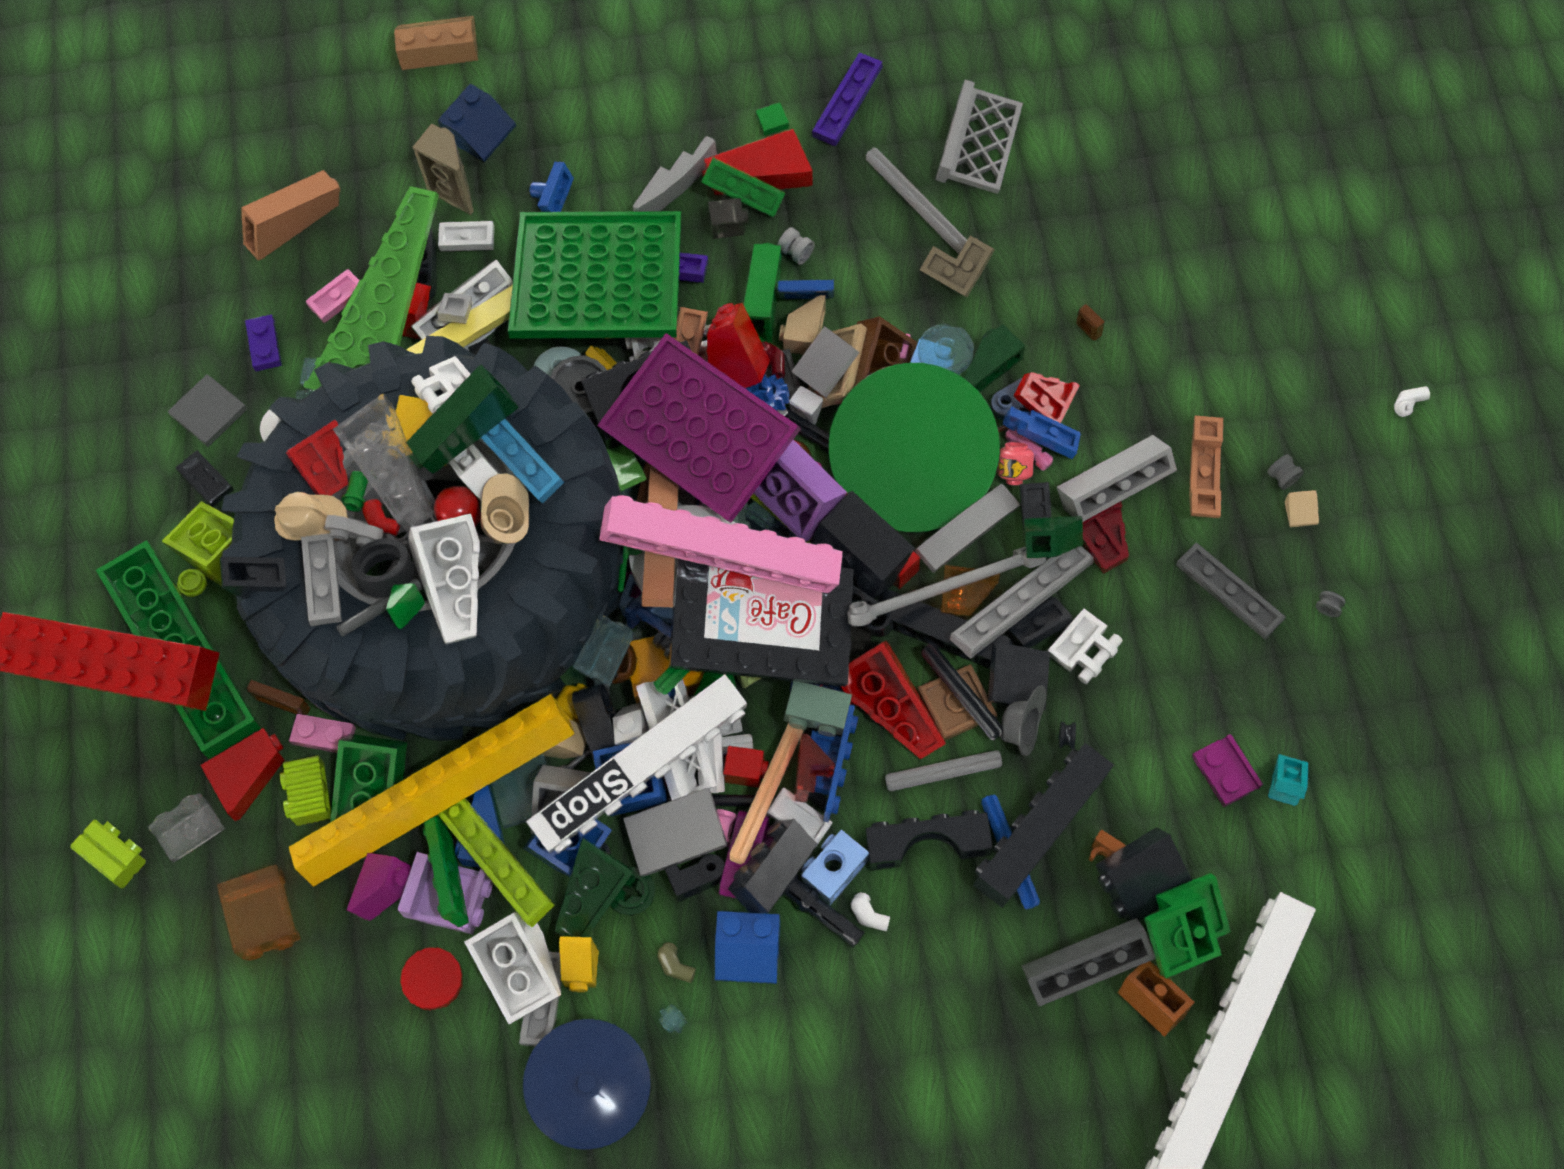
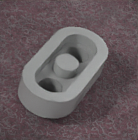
(344, 527)

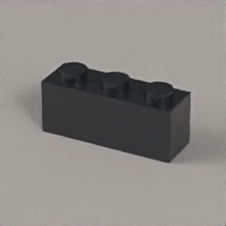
(772, 866)

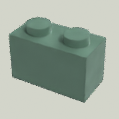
(817, 709)

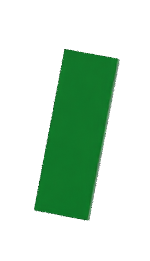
(744, 186)

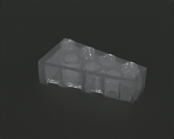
(381, 452)

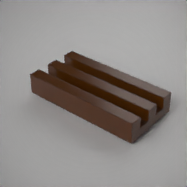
(278, 698)

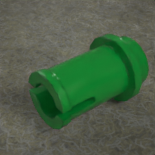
(354, 496)

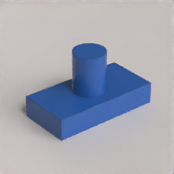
(555, 191)

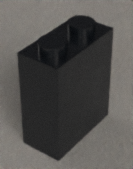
(1141, 872)

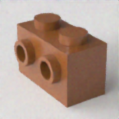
(1155, 997)

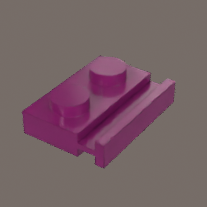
(1227, 770)

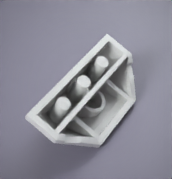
(480, 286)

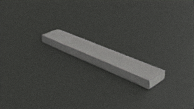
(1020, 600)

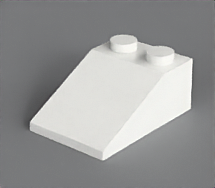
(515, 966)

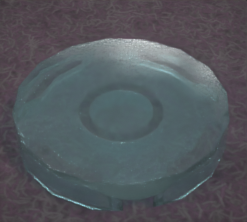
(946, 348)

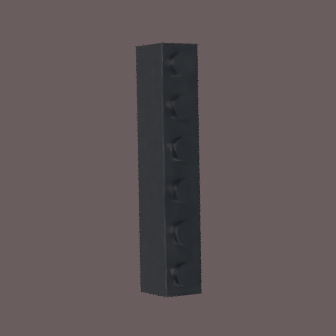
(1043, 825)

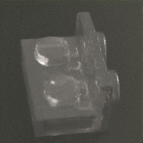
(186, 826)

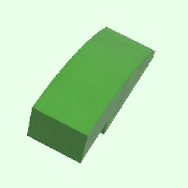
(626, 466)

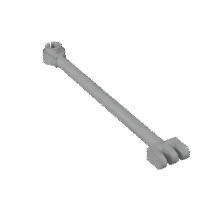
(863, 614)

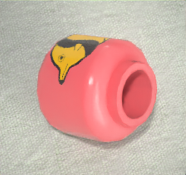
(1015, 463)

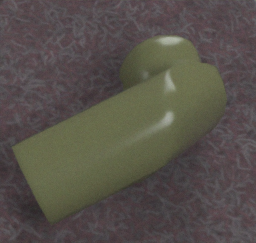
(671, 966)

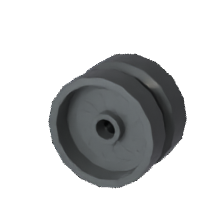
(569, 376)

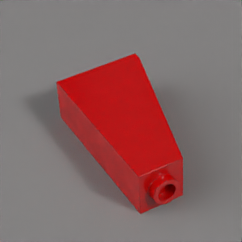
(773, 160)

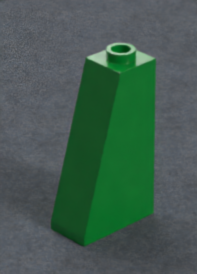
(763, 289)

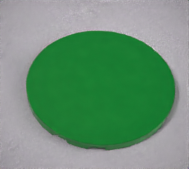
(915, 445)

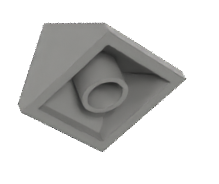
(825, 361)

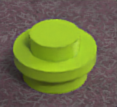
(191, 582)

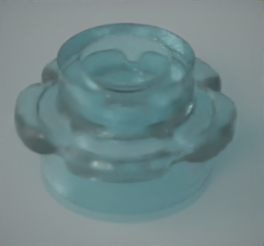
(672, 1019)

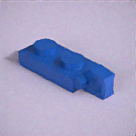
(1043, 431)

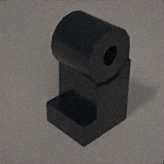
(696, 877)

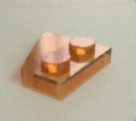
(968, 597)

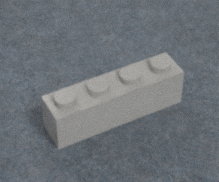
(1117, 478)

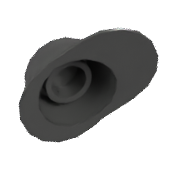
(1022, 720)

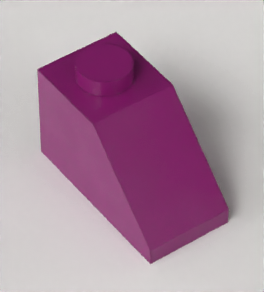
(378, 885)

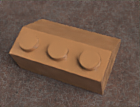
(436, 42)

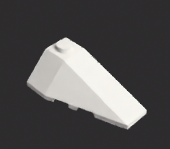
(448, 568)

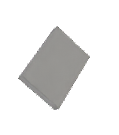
(675, 832)

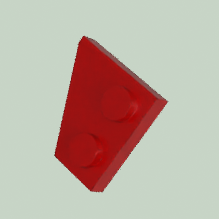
(321, 461)

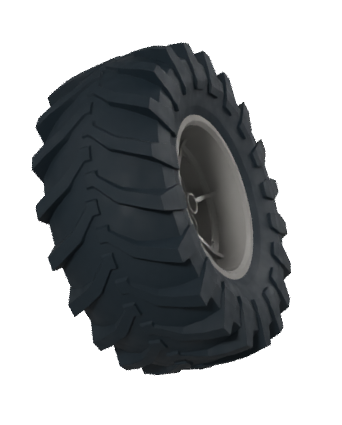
(532, 599)

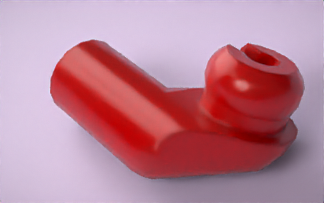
(375, 516)

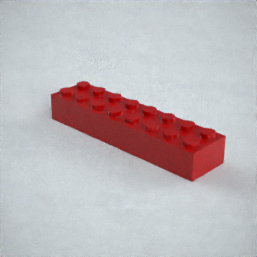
(107, 660)

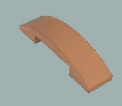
(1205, 467)

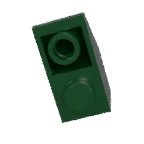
(1052, 536)

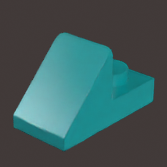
(1289, 780)

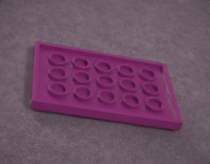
(699, 427)

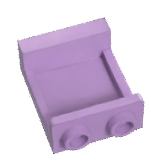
(421, 898)

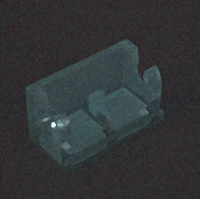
(604, 650)

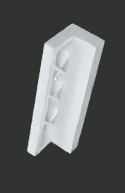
(681, 777)

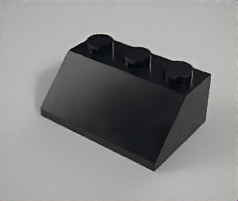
(867, 544)

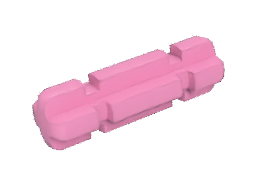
(1042, 459)

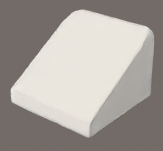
(806, 404)

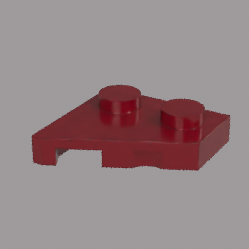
(1106, 538)

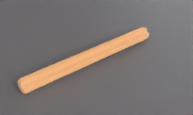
(765, 795)

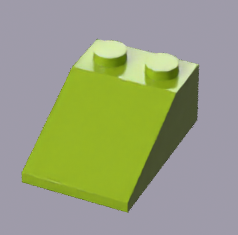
(202, 539)

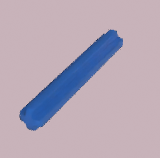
(1001, 828)

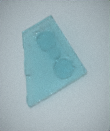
(515, 792)

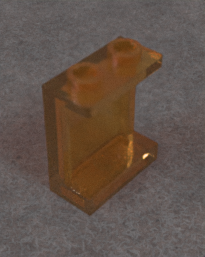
(258, 913)

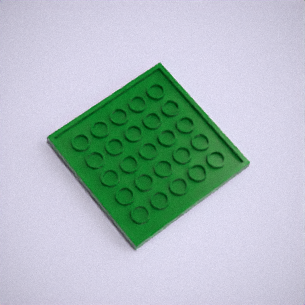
(596, 275)

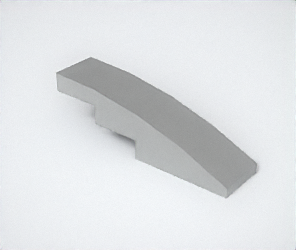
(669, 185)
(967, 528)

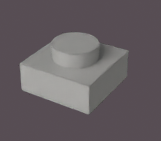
(455, 308)

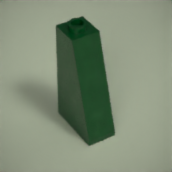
(461, 420)

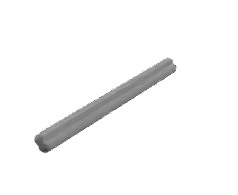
(916, 199)

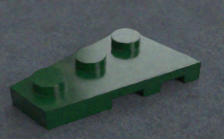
(590, 890)

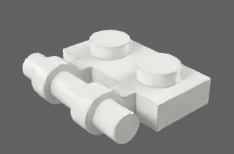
(444, 376)
(1078, 639)

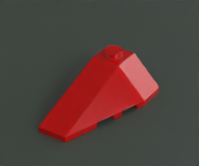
(889, 697)

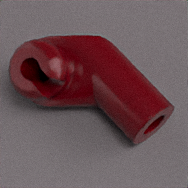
(777, 359)

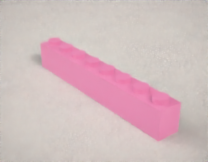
(720, 544)

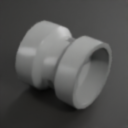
(796, 246)

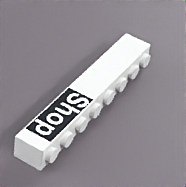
(636, 764)

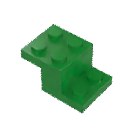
(1187, 925)

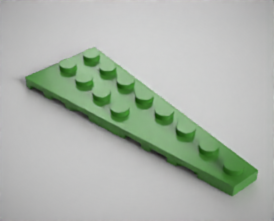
(384, 295)

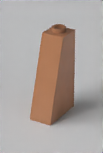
(287, 212)

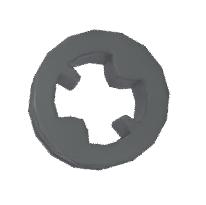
(1330, 604)

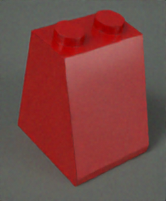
(736, 347)

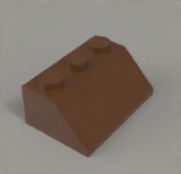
(882, 347)

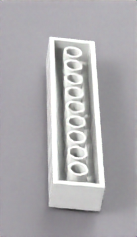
(1233, 1035)

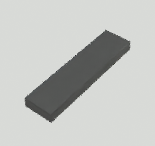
(1230, 591)

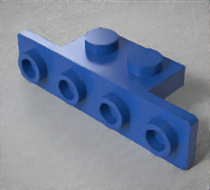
(836, 749)

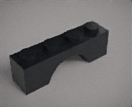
(965, 834)

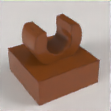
(1105, 845)

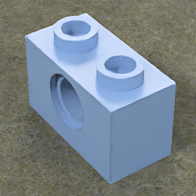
(828, 883)

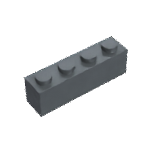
(1088, 962)

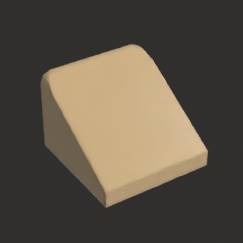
(1302, 508)

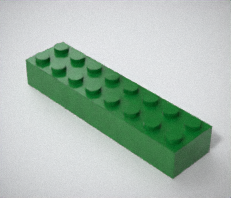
(159, 611)

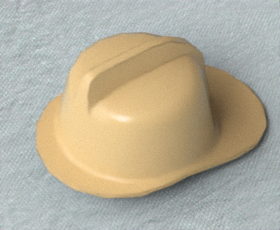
(505, 509)
(305, 514)

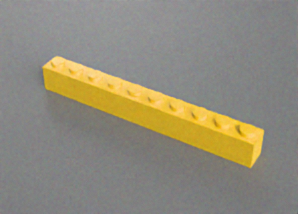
(431, 790)

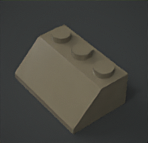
(443, 167)

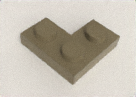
(962, 272)

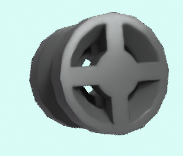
(1285, 472)

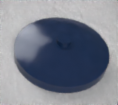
(586, 1084)

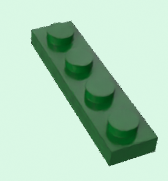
(446, 872)

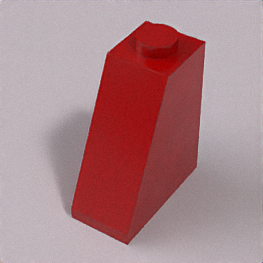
(244, 771)

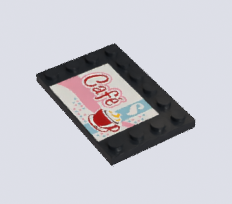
(759, 626)

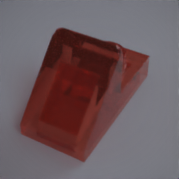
(811, 763)

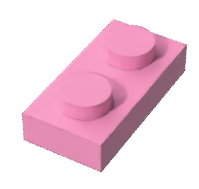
(333, 296)
(319, 732)

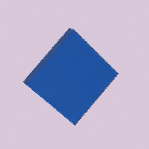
(805, 289)

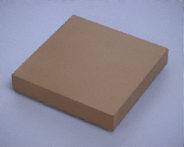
(946, 709)

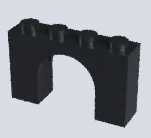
(606, 386)

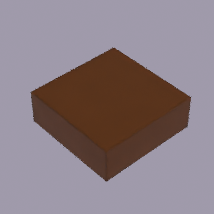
(1090, 322)

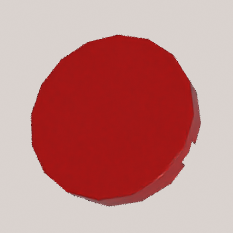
(431, 978)

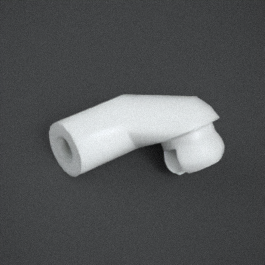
(1407, 399)
(865, 914)

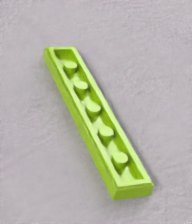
(497, 861)

